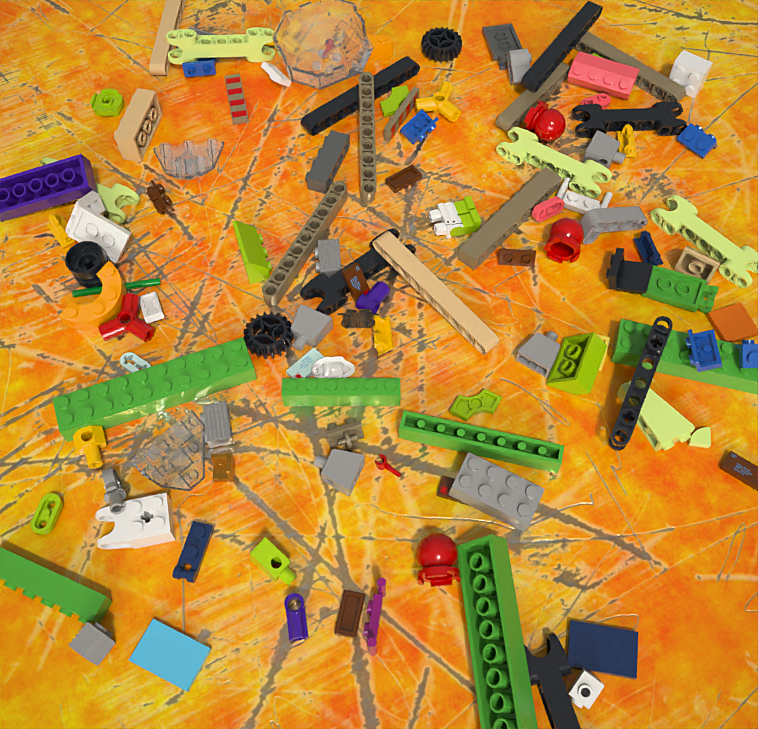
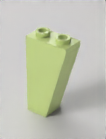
(658, 419)

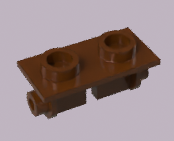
(157, 194)
(517, 257)

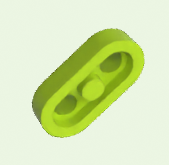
(45, 514)

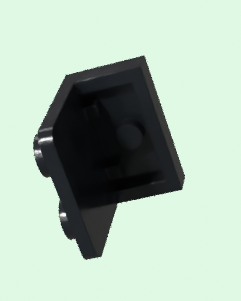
(628, 275)

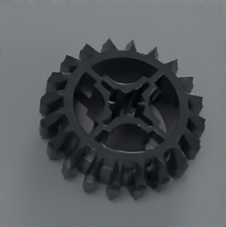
(441, 44)
(269, 326)

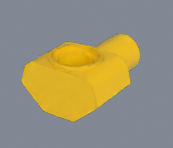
(91, 447)

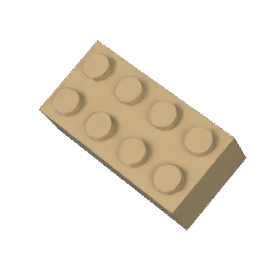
(138, 125)

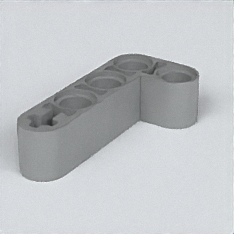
(611, 220)

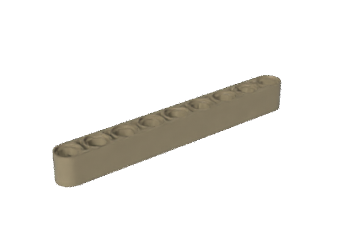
(647, 78)
(367, 147)
(304, 244)

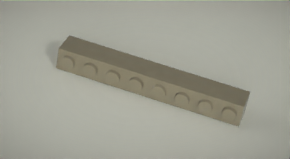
(508, 218)

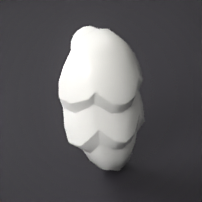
(332, 368)

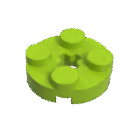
(100, 104)

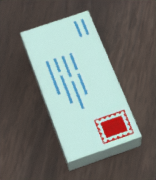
(303, 366)

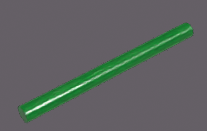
(129, 285)

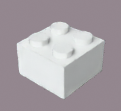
(690, 72)

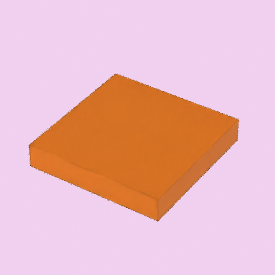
(733, 323)

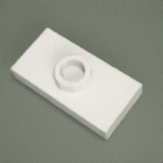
(275, 74)
(151, 307)

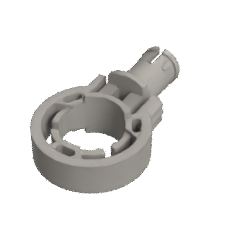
(115, 492)

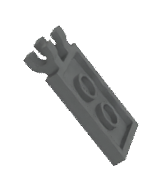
(500, 41)

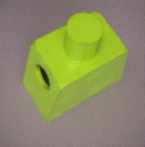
(266, 555)

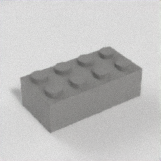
(496, 492)

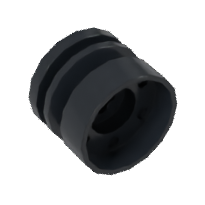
(85, 261)

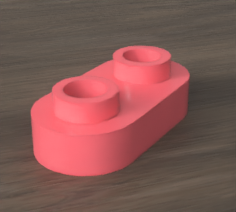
(601, 99)
(548, 209)

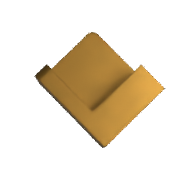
(223, 467)

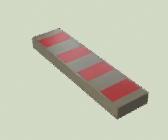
(236, 99)
(401, 114)

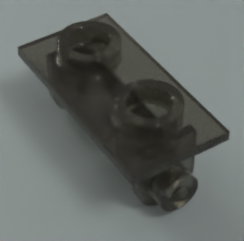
(362, 319)

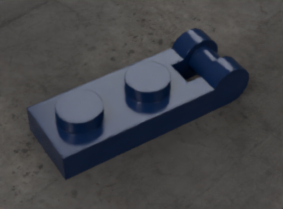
(193, 551)

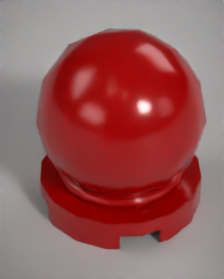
(545, 122)
(564, 240)
(437, 558)

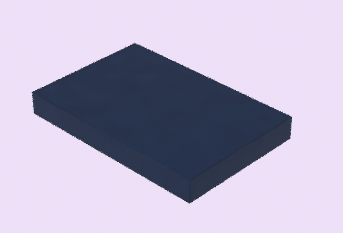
(602, 649)

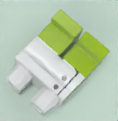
(455, 218)

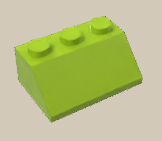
(252, 252)
(577, 364)

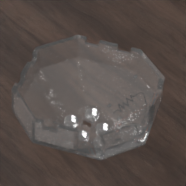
(321, 32)

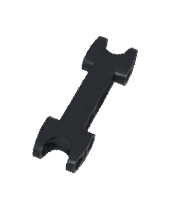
(658, 118)
(334, 288)
(651, 353)
(547, 675)

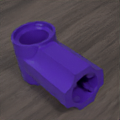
(374, 297)
(296, 619)

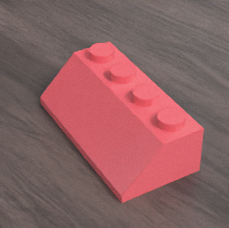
(603, 75)

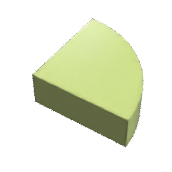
(701, 438)

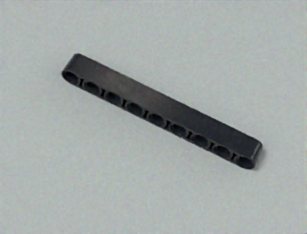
(561, 46)
(347, 102)

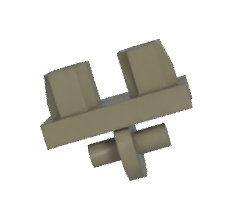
(344, 434)

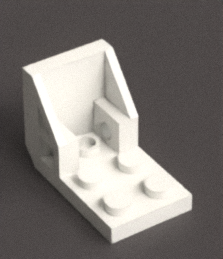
(90, 225)

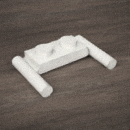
(578, 202)

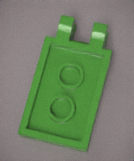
(680, 290)

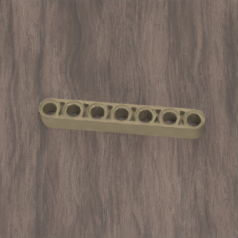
(517, 111)

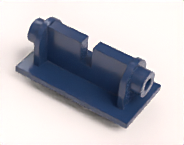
(647, 249)

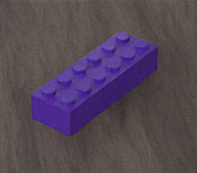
(45, 186)

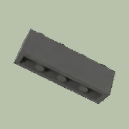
(328, 162)

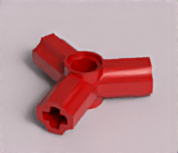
(135, 326)

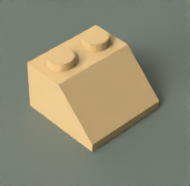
(697, 264)

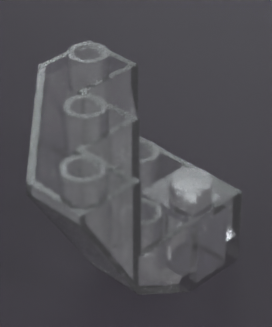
(189, 159)
(175, 456)

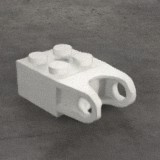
(132, 525)

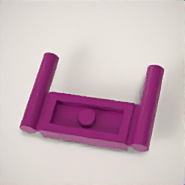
(374, 608)

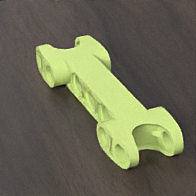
(205, 46)
(530, 151)
(112, 198)
(684, 221)

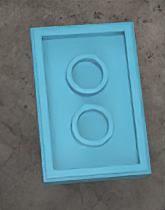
(170, 655)

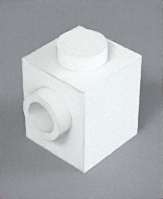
(585, 689)

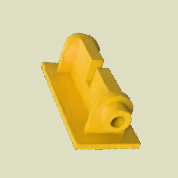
(627, 141)
(57, 227)
(383, 335)

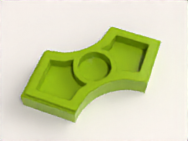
(396, 98)
(467, 407)

